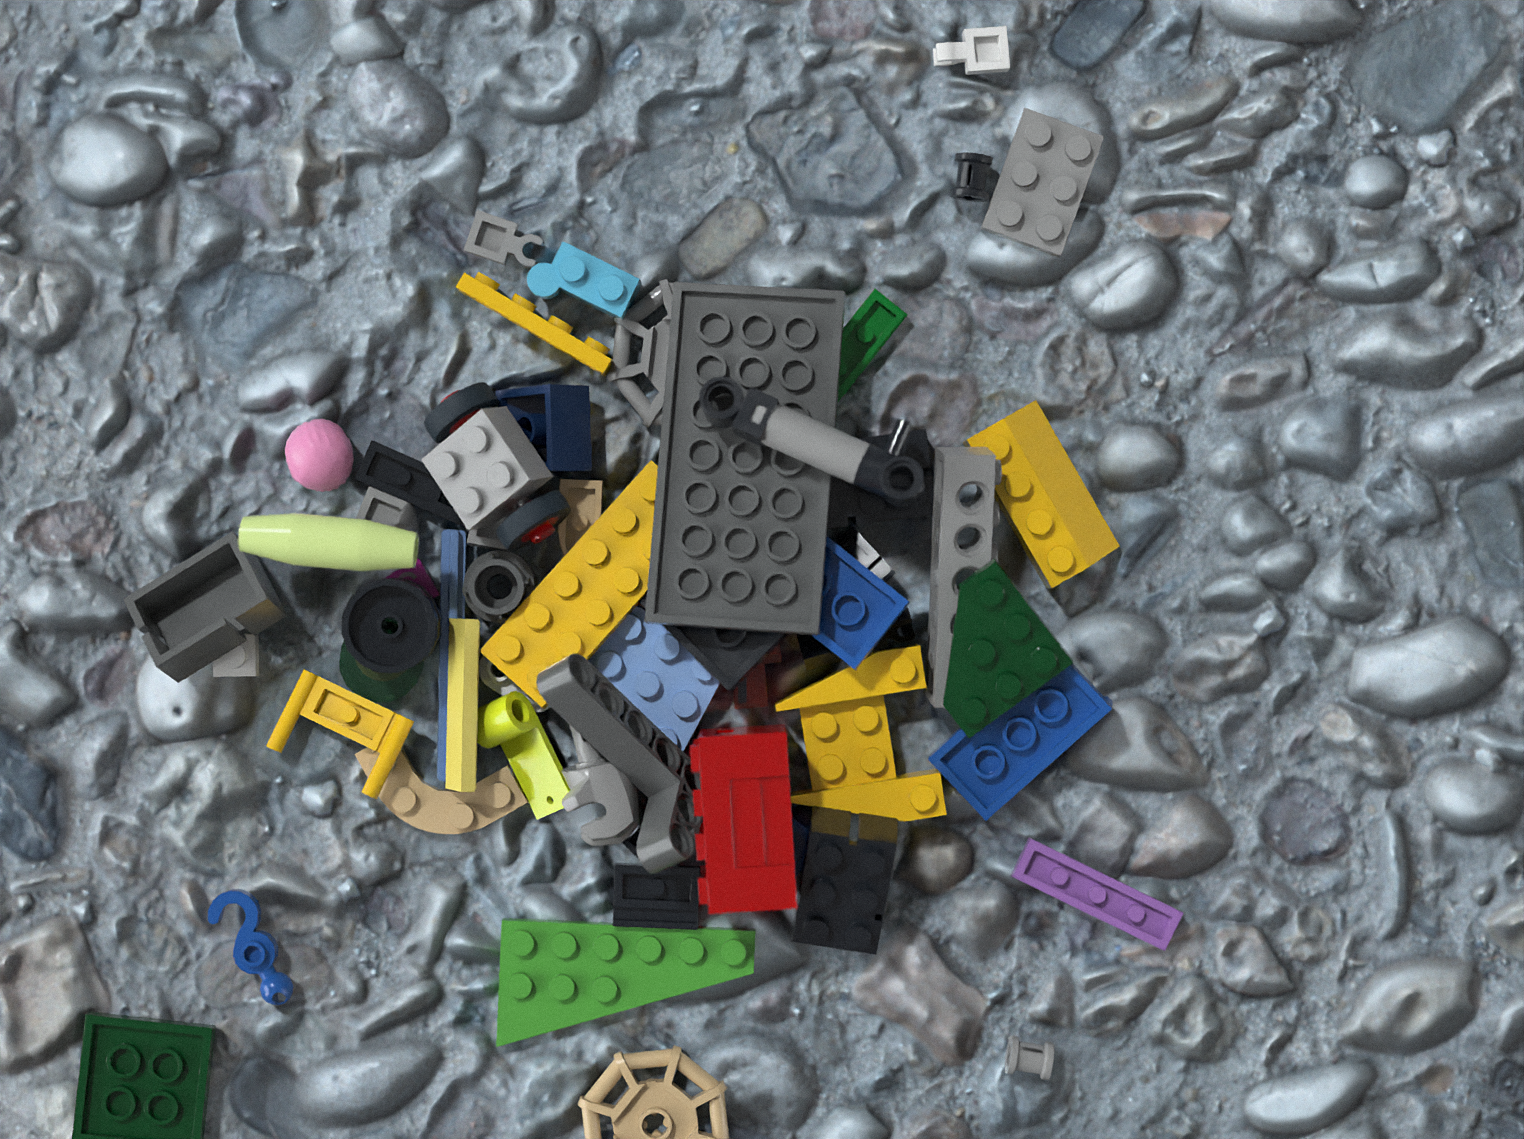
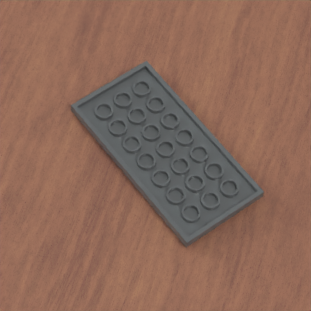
(733, 520)

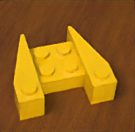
(851, 740)

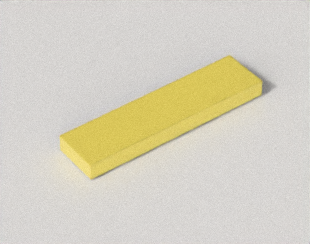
(462, 704)

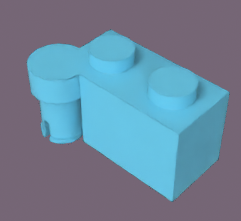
(585, 280)

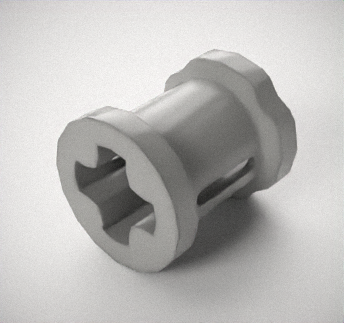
(1029, 1057)

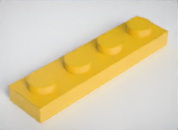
(521, 313)

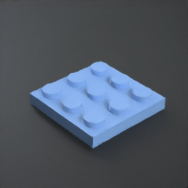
(657, 675)

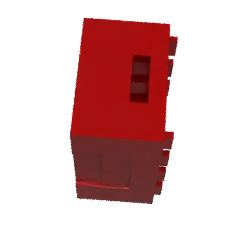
(745, 819)

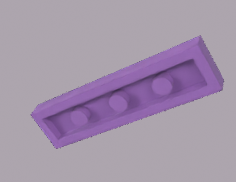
(1096, 894)

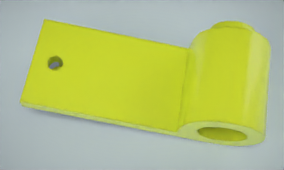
(516, 727)

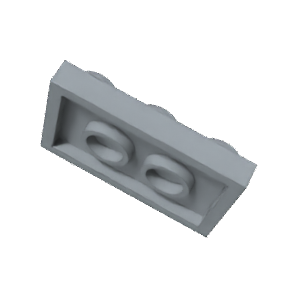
(1042, 182)

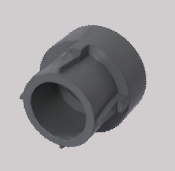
(478, 580)

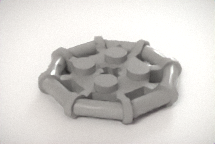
(653, 357)

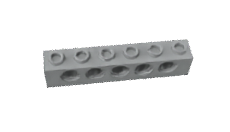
(953, 471)

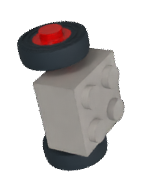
(491, 468)

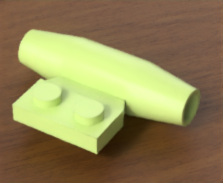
(328, 542)

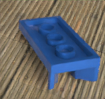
(855, 607)
(1021, 741)

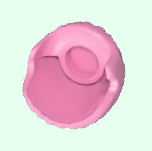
(319, 455)

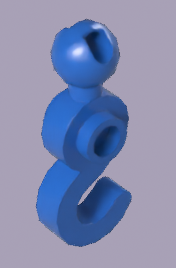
(253, 949)

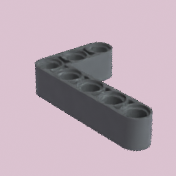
(635, 749)

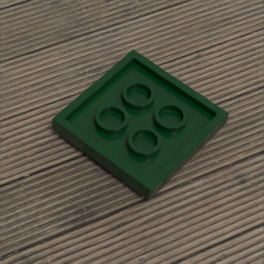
(143, 1078)

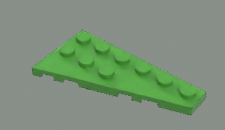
(586, 970)

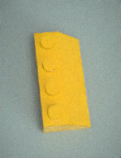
(1045, 497)

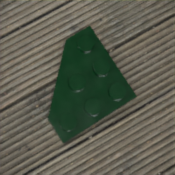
(996, 650)

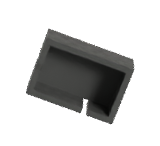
(204, 608)

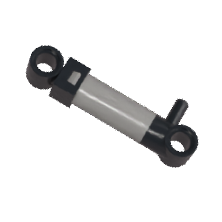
(768, 423)

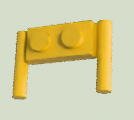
(349, 716)

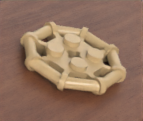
(655, 1097)

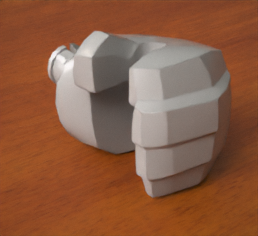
(599, 781)

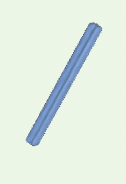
(451, 606)

